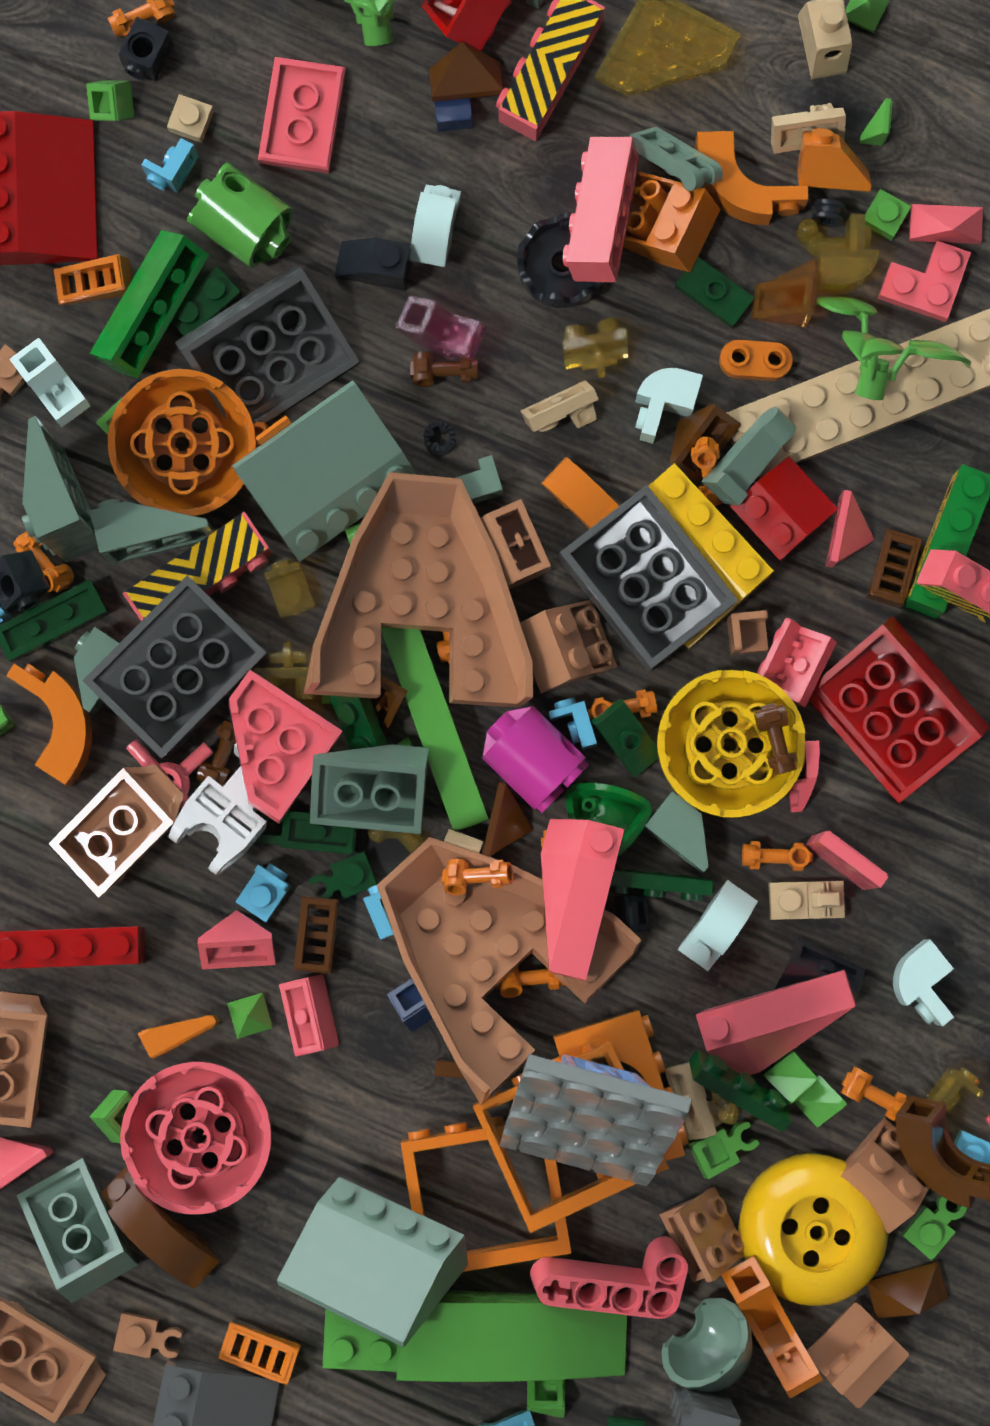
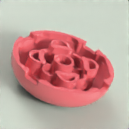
(182, 1180)

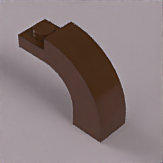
(935, 1157)
(158, 1233)

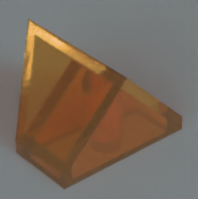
(787, 297)

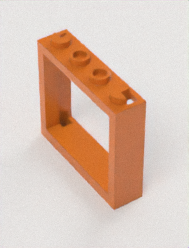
(575, 1200)
(494, 1255)

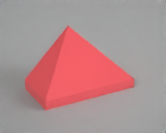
(946, 224)
(849, 530)
(236, 943)
(18, 1158)

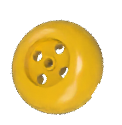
(698, 713)
(789, 1192)

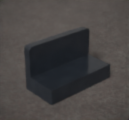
(812, 962)

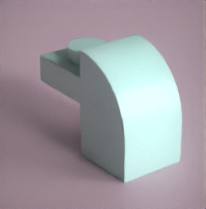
(434, 225)
(50, 382)
(666, 390)
(718, 925)
(916, 975)

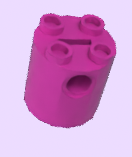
(532, 756)

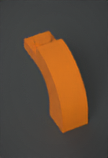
(737, 193)
(72, 728)
(771, 1327)

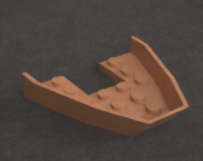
(423, 567)
(470, 944)

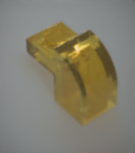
(847, 269)

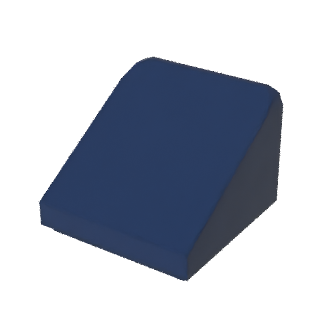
(453, 114)
(410, 1005)

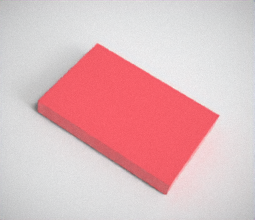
(302, 115)
(846, 860)

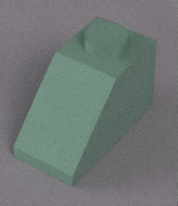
(91, 651)
(681, 830)

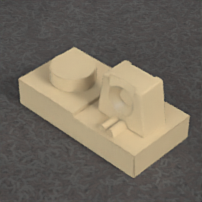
(788, 128)
(574, 401)
(806, 900)
(702, 1115)

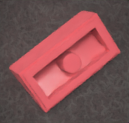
(309, 1015)

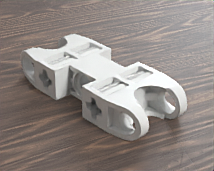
(223, 813)

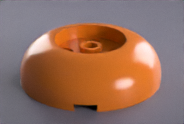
(180, 398)

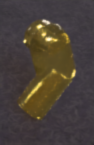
(813, 240)
(409, 840)
(728, 1111)

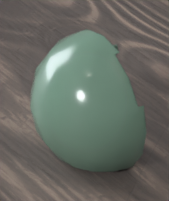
(713, 1351)

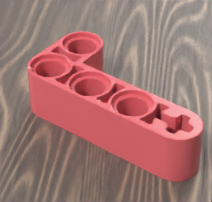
(560, 1280)

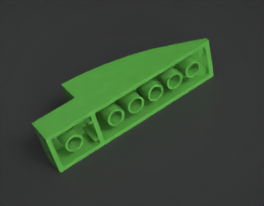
(487, 1340)

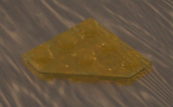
(664, 46)

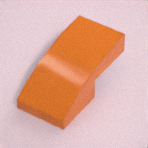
(579, 493)

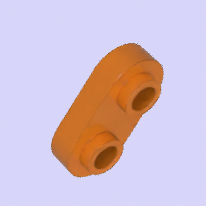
(756, 360)

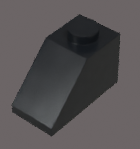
(374, 262)

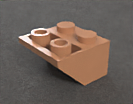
(516, 544)
(567, 645)
(885, 1177)

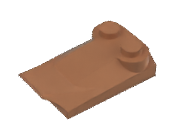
(119, 826)
(21, 1057)
(44, 1366)

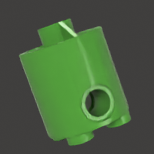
(242, 217)

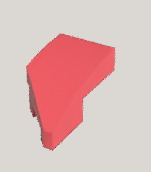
(802, 789)

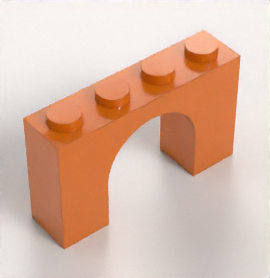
(630, 1041)

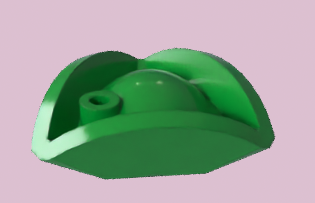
(609, 806)

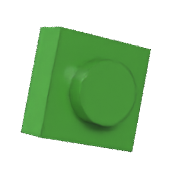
(886, 214)

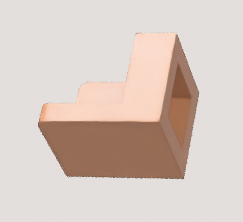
(747, 632)

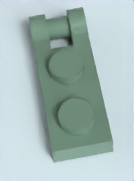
(677, 158)

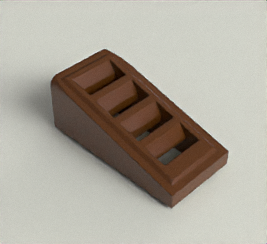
(888, 596)
(300, 963)

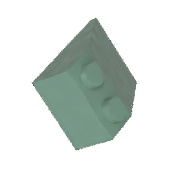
(136, 531)
(370, 788)
(75, 1231)

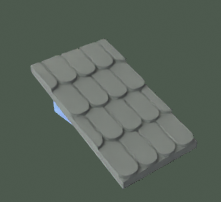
(593, 1118)

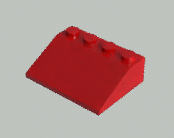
(47, 189)
(897, 710)

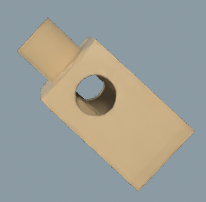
(824, 30)

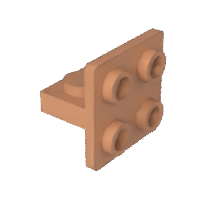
(704, 1235)
(857, 1354)

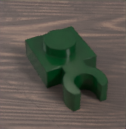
(349, 876)

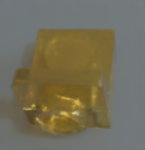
(289, 588)
(950, 1083)

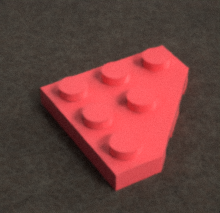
(276, 743)

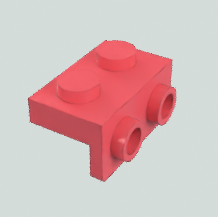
(797, 660)

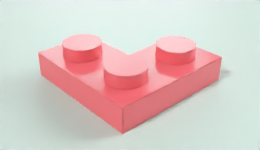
(931, 291)

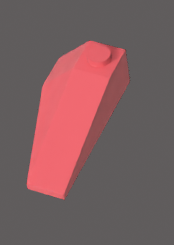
(576, 880)
(769, 1025)

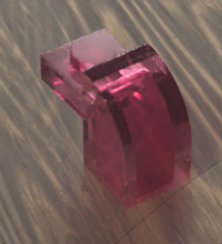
(439, 330)

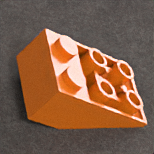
(669, 221)

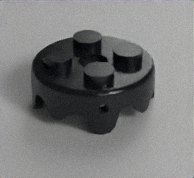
(535, 268)

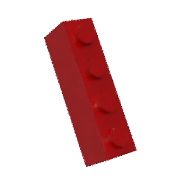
(72, 947)

